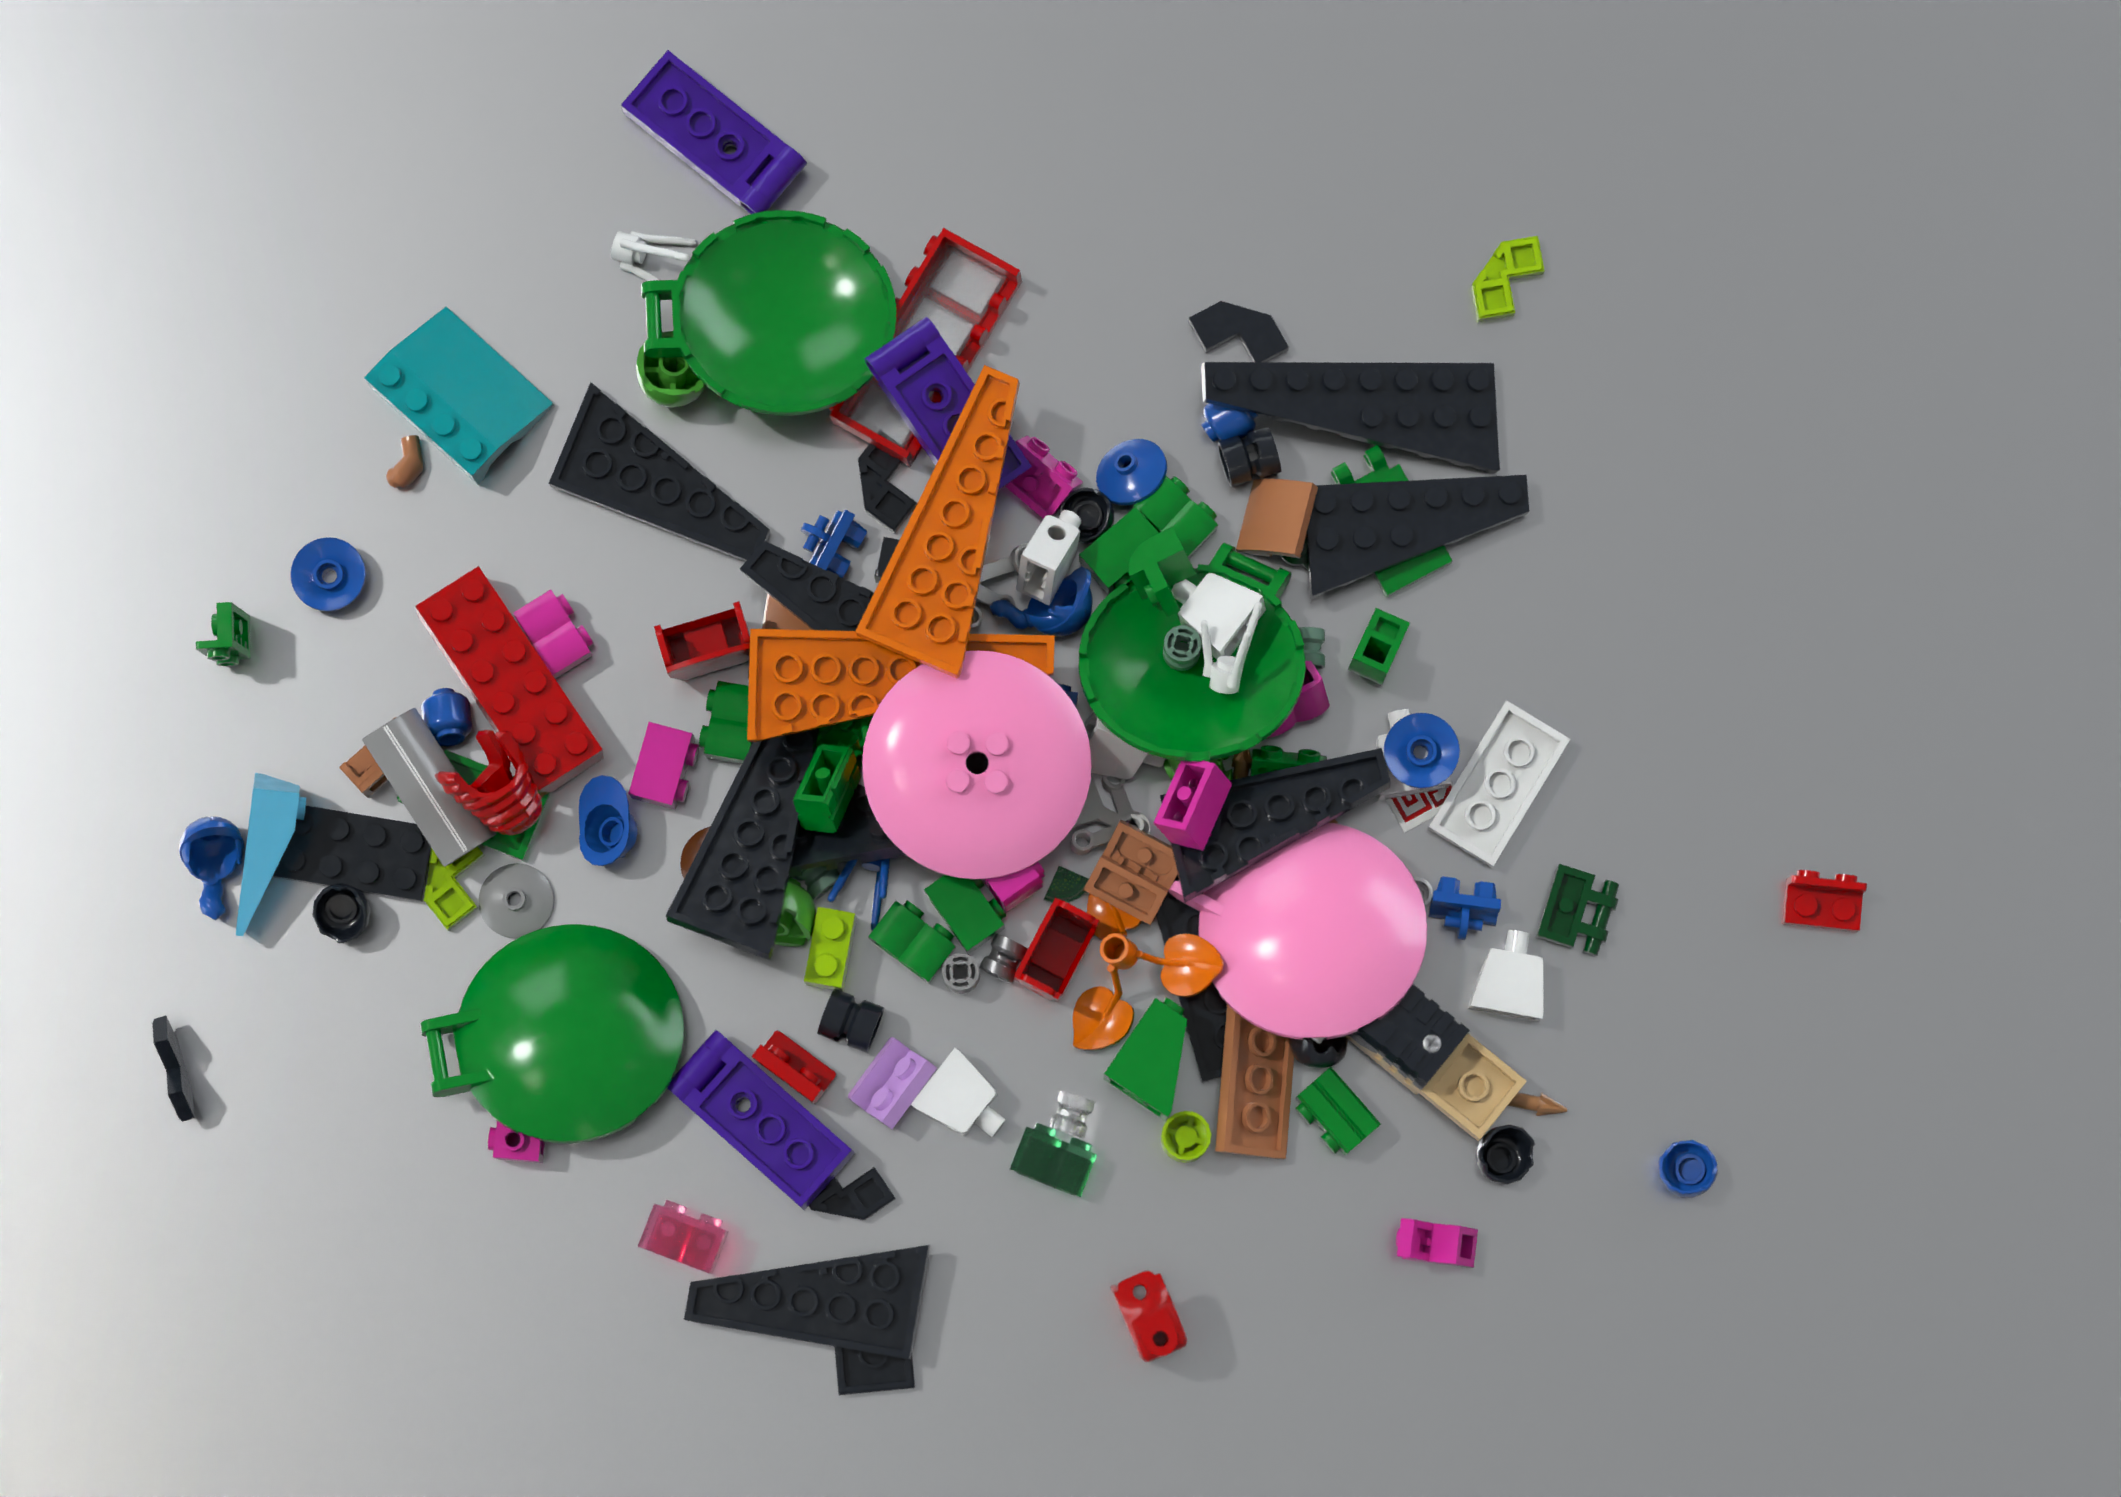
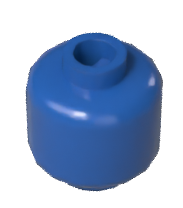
(1227, 423)
(447, 716)

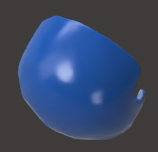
(1688, 1168)

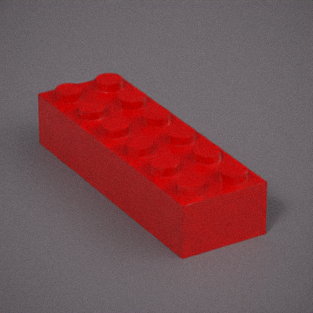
(509, 679)

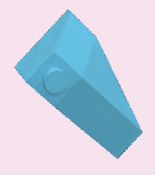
(270, 828)

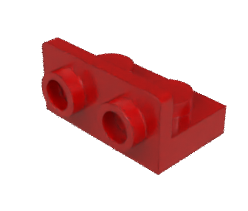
(1823, 902)
(795, 1066)

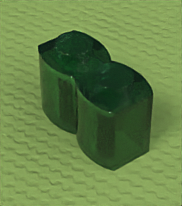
(1053, 1160)

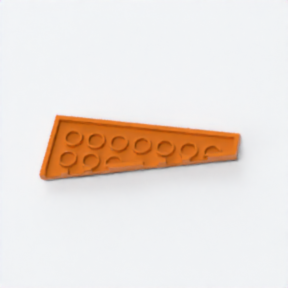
(936, 570)
(836, 677)

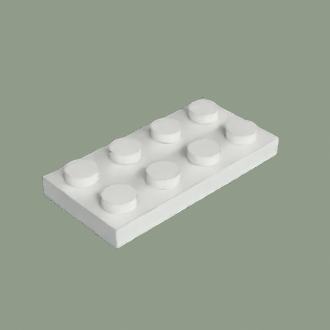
(1499, 784)

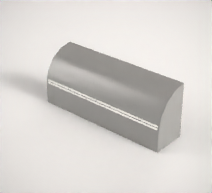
(409, 761)

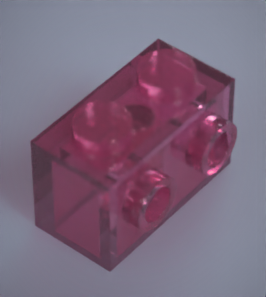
(683, 1237)

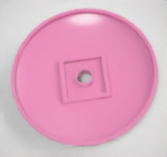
(986, 820)

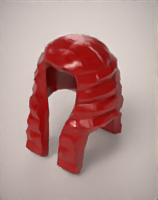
(495, 797)

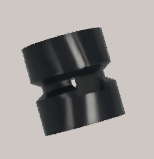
(1236, 459)
(850, 1020)

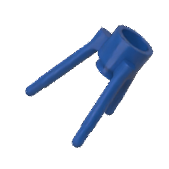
(881, 884)

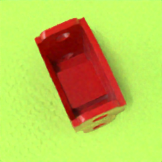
(705, 644)
(1056, 950)
(1151, 1320)

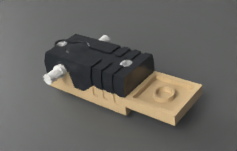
(1440, 1062)

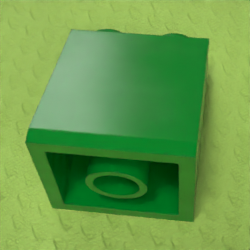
(1151, 1058)

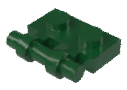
(1567, 905)

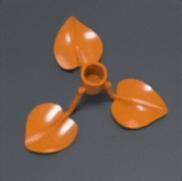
(1187, 969)

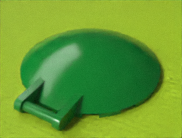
(776, 313)
(1175, 710)
(563, 1034)

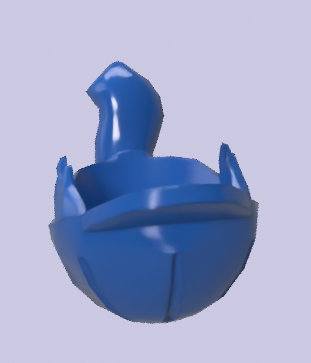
(1064, 615)
(210, 853)

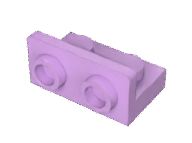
(891, 1082)

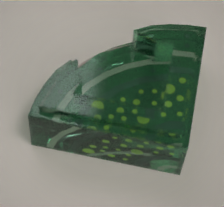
(1066, 886)

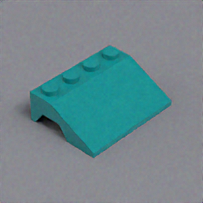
(458, 392)

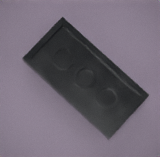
(358, 851)

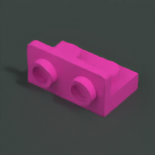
(1046, 482)

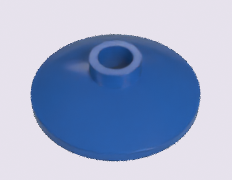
(1138, 480)
(315, 561)
(1433, 735)

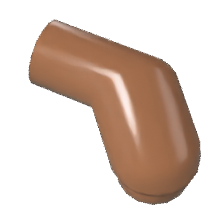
(409, 466)

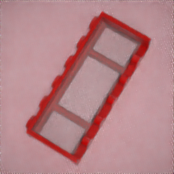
(964, 298)

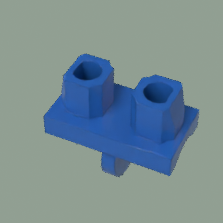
(840, 529)
(1464, 910)

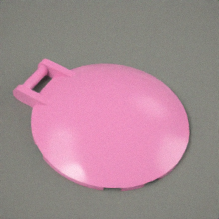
(1316, 934)

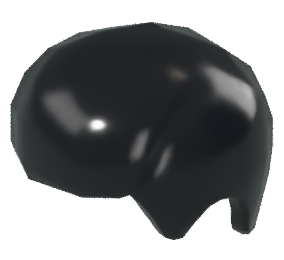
(1093, 509)
(341, 912)
(1319, 1055)
(1505, 1154)

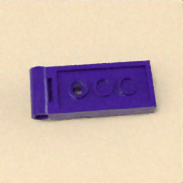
(701, 123)
(923, 363)
(776, 1129)

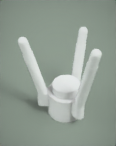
(633, 248)
(1227, 670)

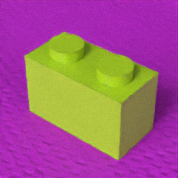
(830, 949)

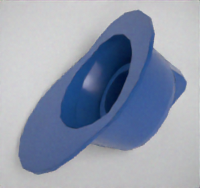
(605, 821)

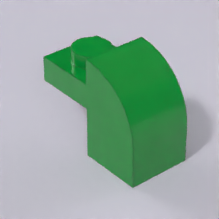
(1158, 566)
(1378, 646)

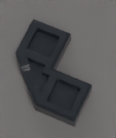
(1255, 329)
(880, 497)
(177, 1079)
(856, 1200)

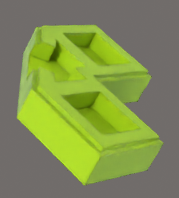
(1510, 261)
(443, 891)

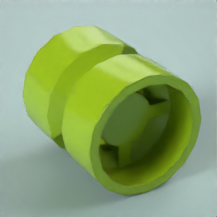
(1185, 1136)

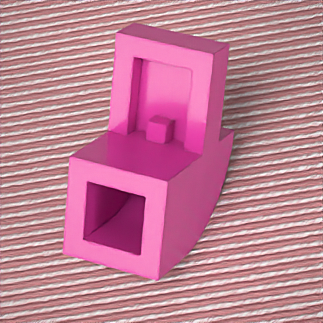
(1436, 1243)

